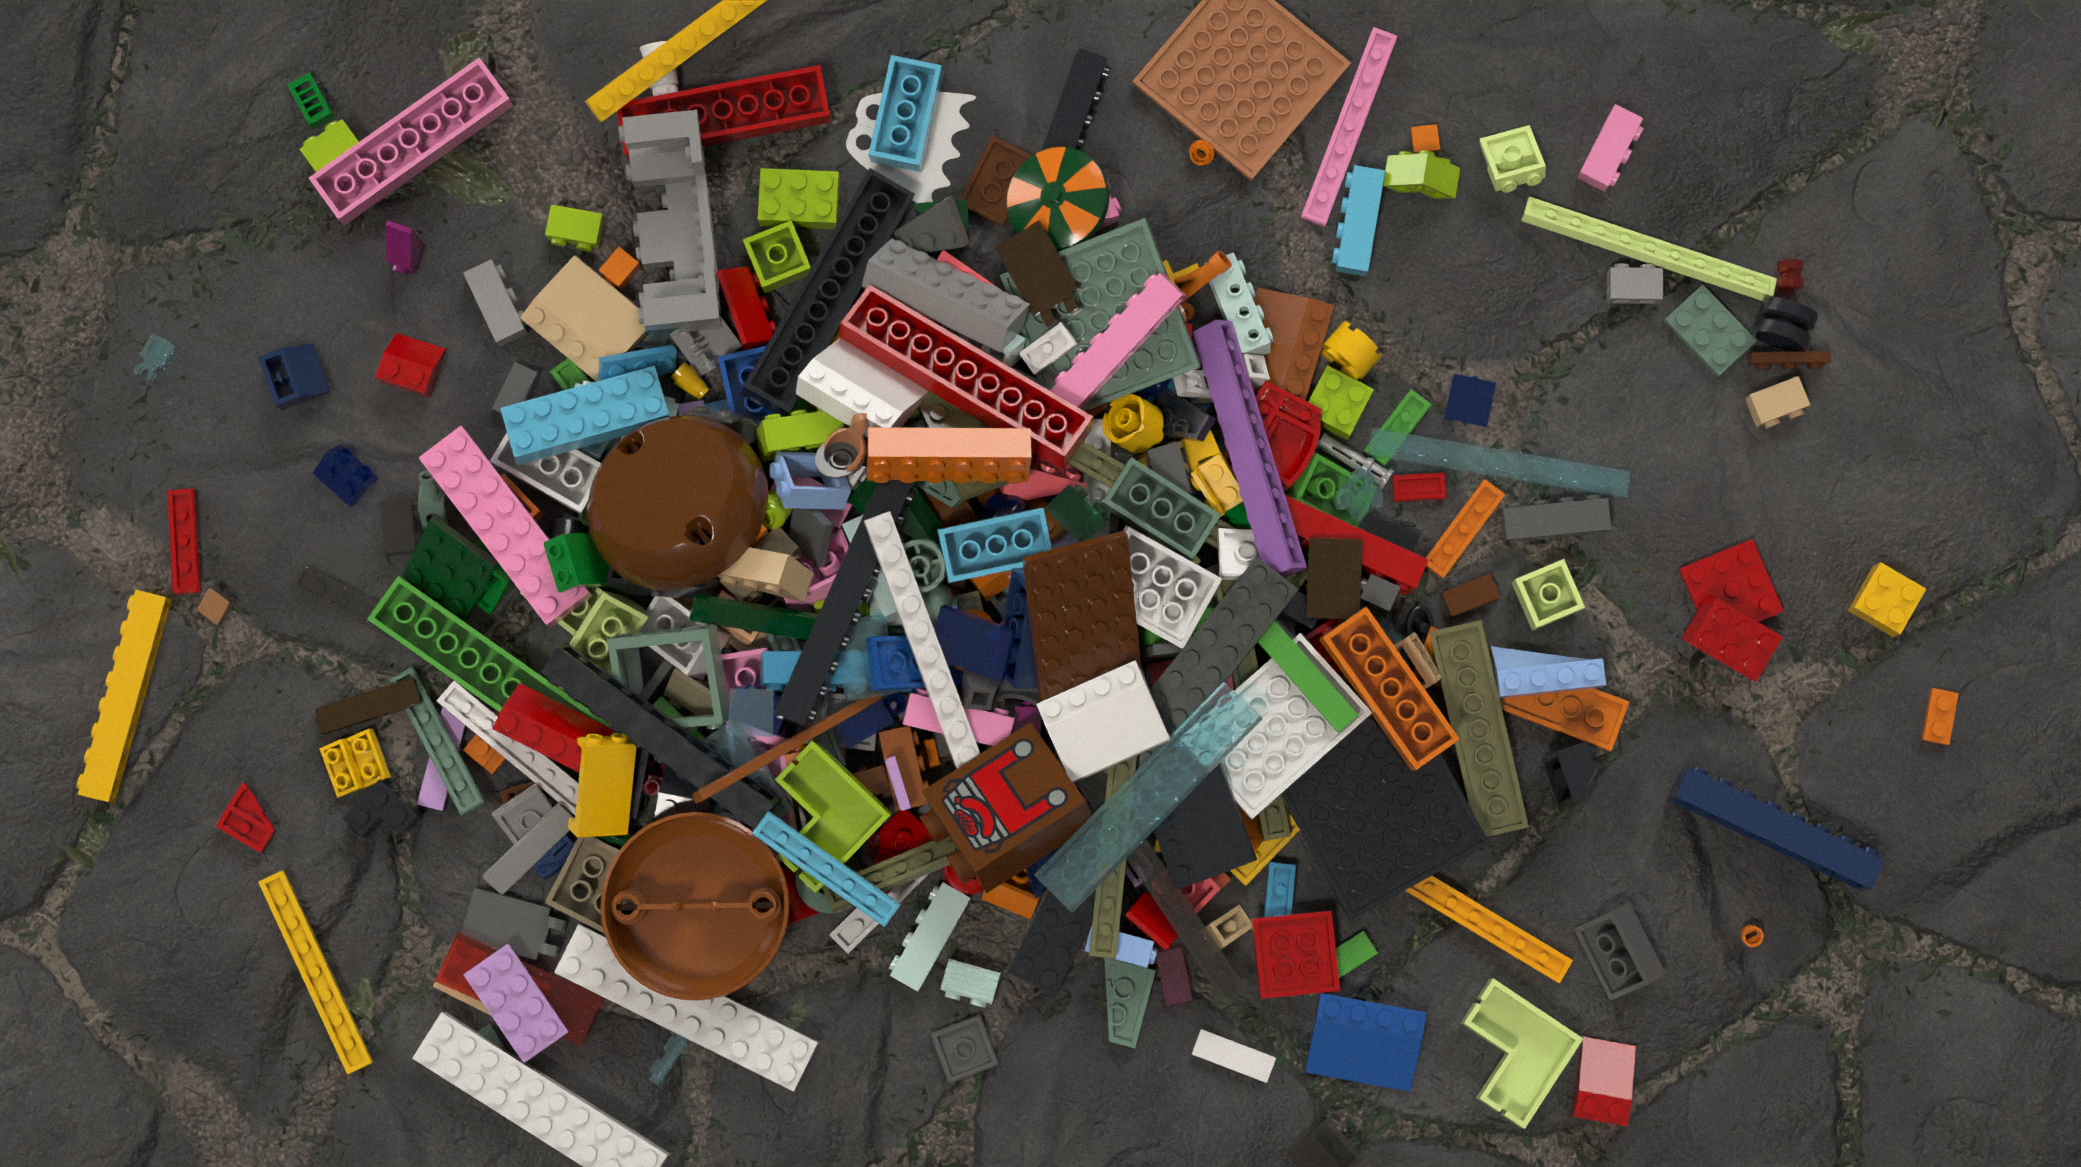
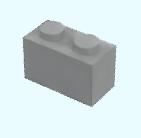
(1634, 285)

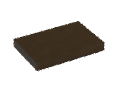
(1333, 578)

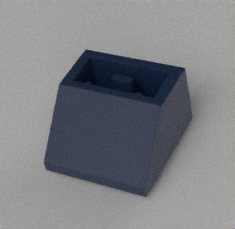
(294, 375)

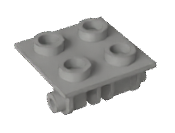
(705, 346)

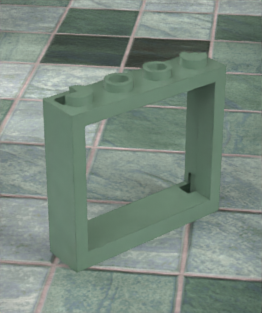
(709, 637)

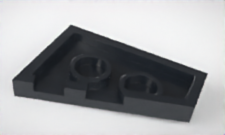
(1182, 417)

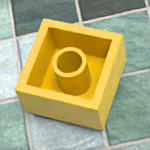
(1887, 599)

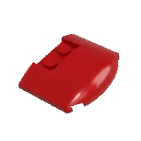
(1291, 429)

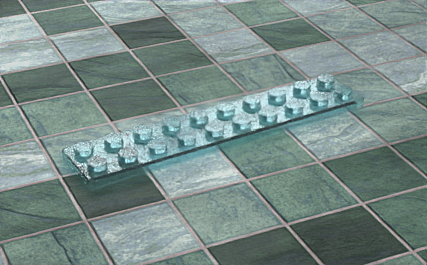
(1148, 797)

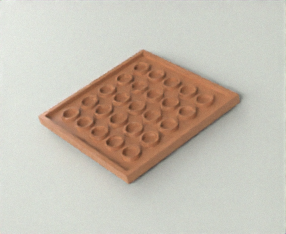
(1241, 77)

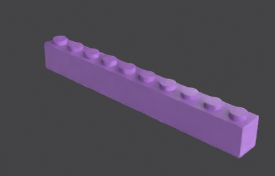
(1249, 447)

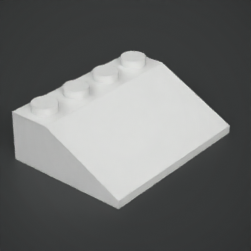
(852, 382)
(1168, 589)
(1103, 721)

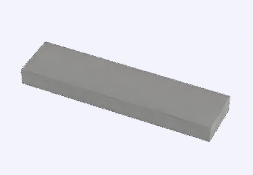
(529, 849)

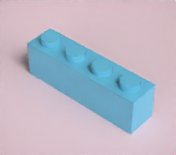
(1359, 220)

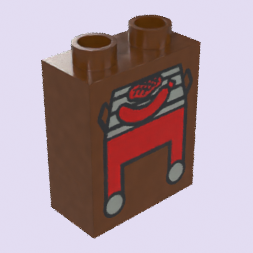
(1004, 809)

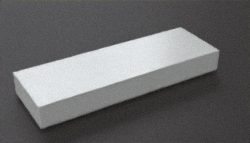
(1233, 1055)

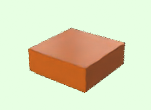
(1425, 138)

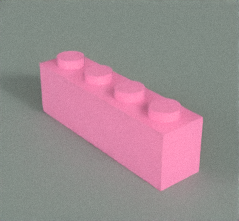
(985, 725)

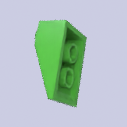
(1319, 487)

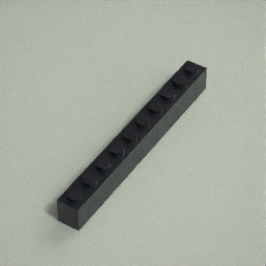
(1073, 110)
(840, 610)
(656, 733)

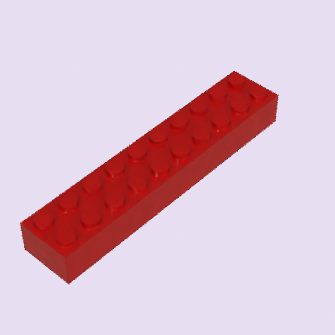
(964, 375)

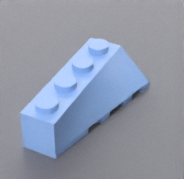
(1535, 673)

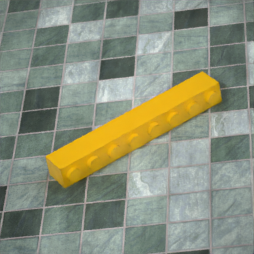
(124, 696)

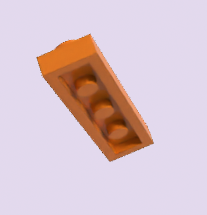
(1463, 528)

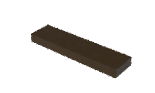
(368, 706)

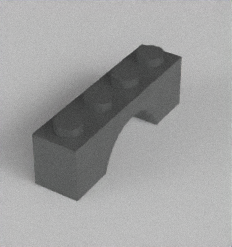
(982, 692)

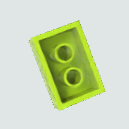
(799, 196)
(794, 433)

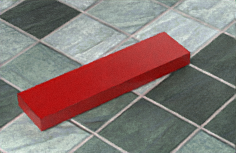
(184, 541)

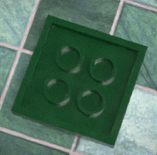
(449, 568)

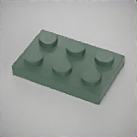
(1710, 330)

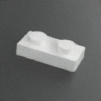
(1048, 348)

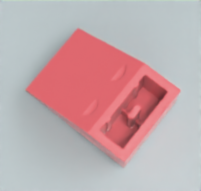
(1044, 480)

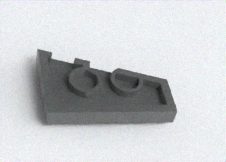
(935, 229)

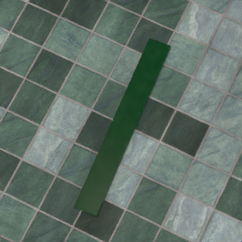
(758, 617)

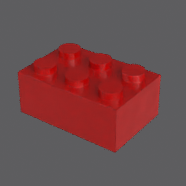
(1732, 637)

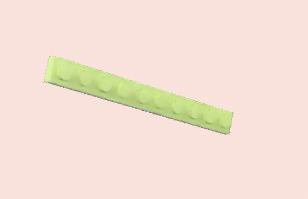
(1648, 249)

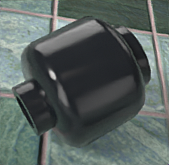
(565, 525)

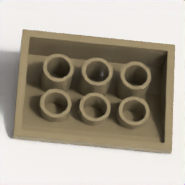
(582, 881)

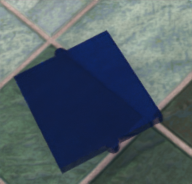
(1470, 400)

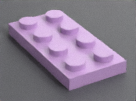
(516, 1003)

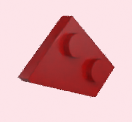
(247, 820)

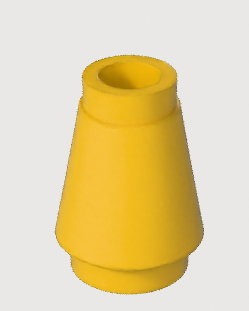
(690, 381)

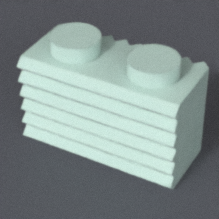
(971, 982)

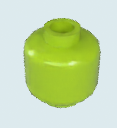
(776, 513)

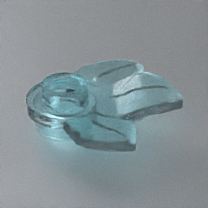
(1358, 499)

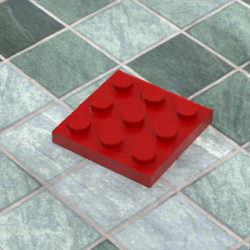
(1735, 578)
(1295, 954)

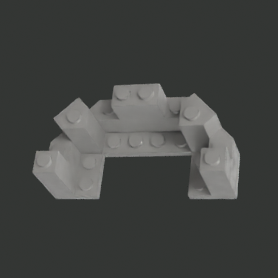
(670, 152)

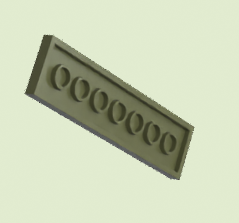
(1480, 725)

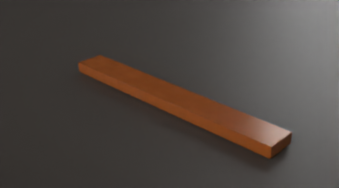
(783, 748)

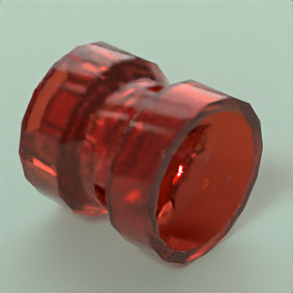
(1790, 274)

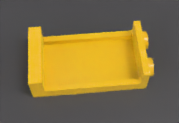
(604, 786)

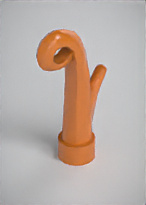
(1200, 277)

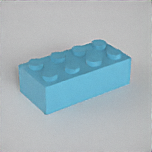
(906, 113)
(993, 544)

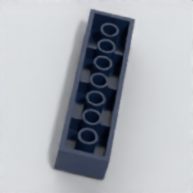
(1776, 829)

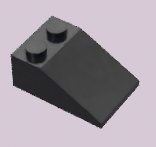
(677, 798)

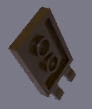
(1039, 272)

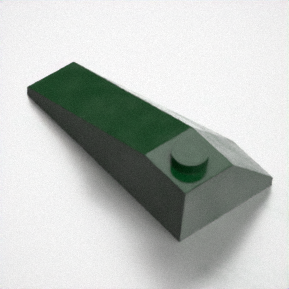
(919, 519)

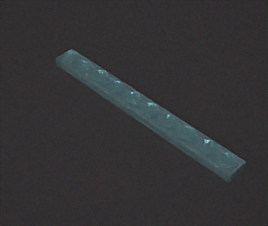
(1498, 463)

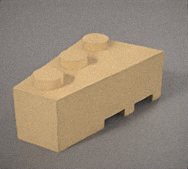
(769, 573)

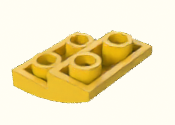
(355, 762)

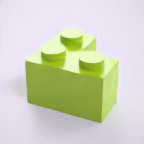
(1421, 174)

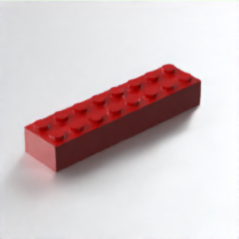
(745, 106)

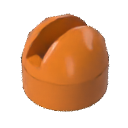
(1753, 940)

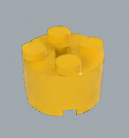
(1351, 351)
(1133, 424)

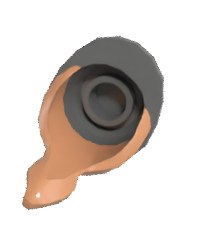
(843, 450)

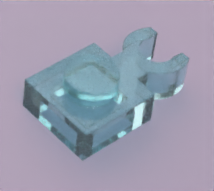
(156, 353)

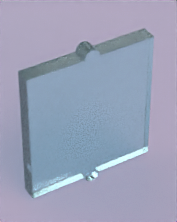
(751, 712)

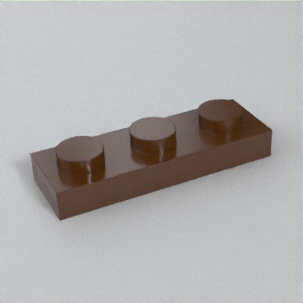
(1788, 360)

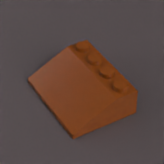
(1298, 336)

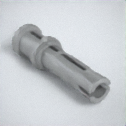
(1327, 443)

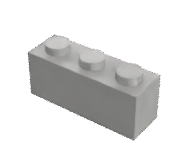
(496, 302)

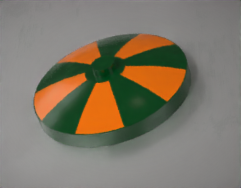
(1061, 191)

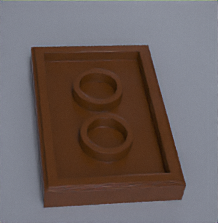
(990, 181)

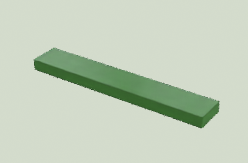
(1307, 677)

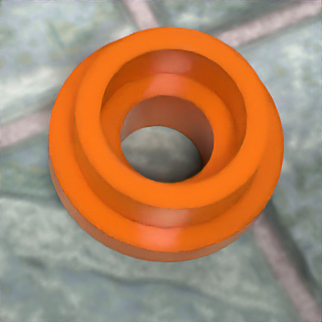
(1198, 157)

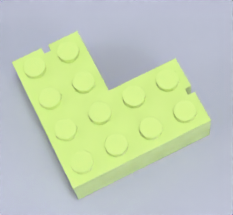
(1533, 1048)

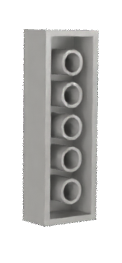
(946, 294)

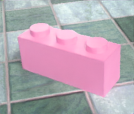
(1611, 148)

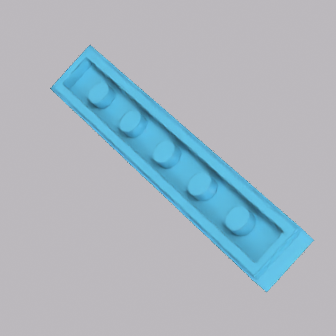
(826, 868)

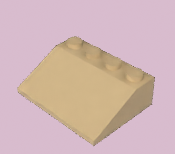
(584, 317)

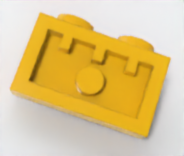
(1217, 484)

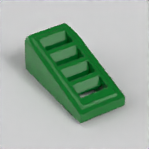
(322, 116)

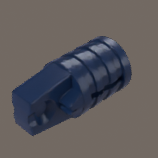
(554, 858)

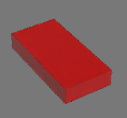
(1419, 487)

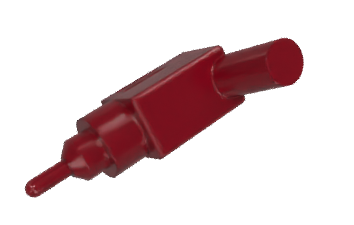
(654, 781)

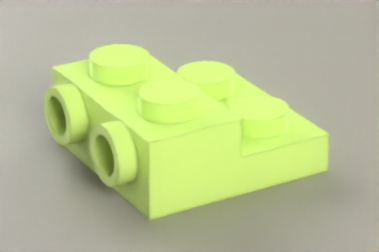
(1513, 159)

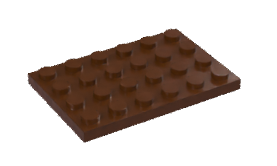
(1081, 612)

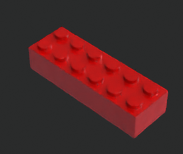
(1378, 555)

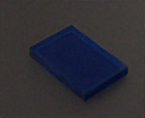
(974, 642)

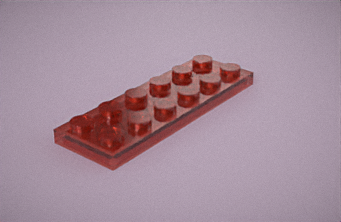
(571, 1002)

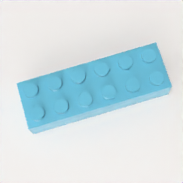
(583, 415)

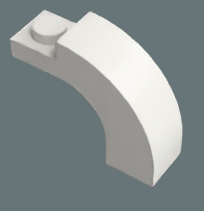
(1195, 385)

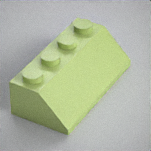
(608, 616)

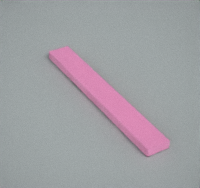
(1349, 127)

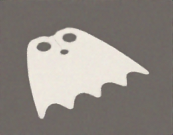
(939, 149)

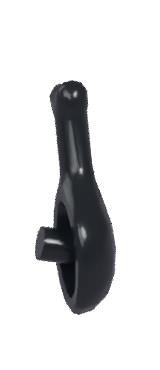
(1418, 621)

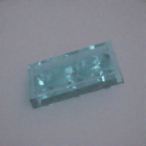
(855, 662)

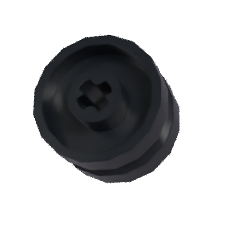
(1784, 324)

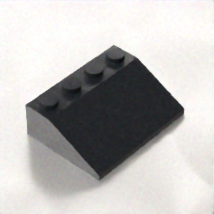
(1205, 833)

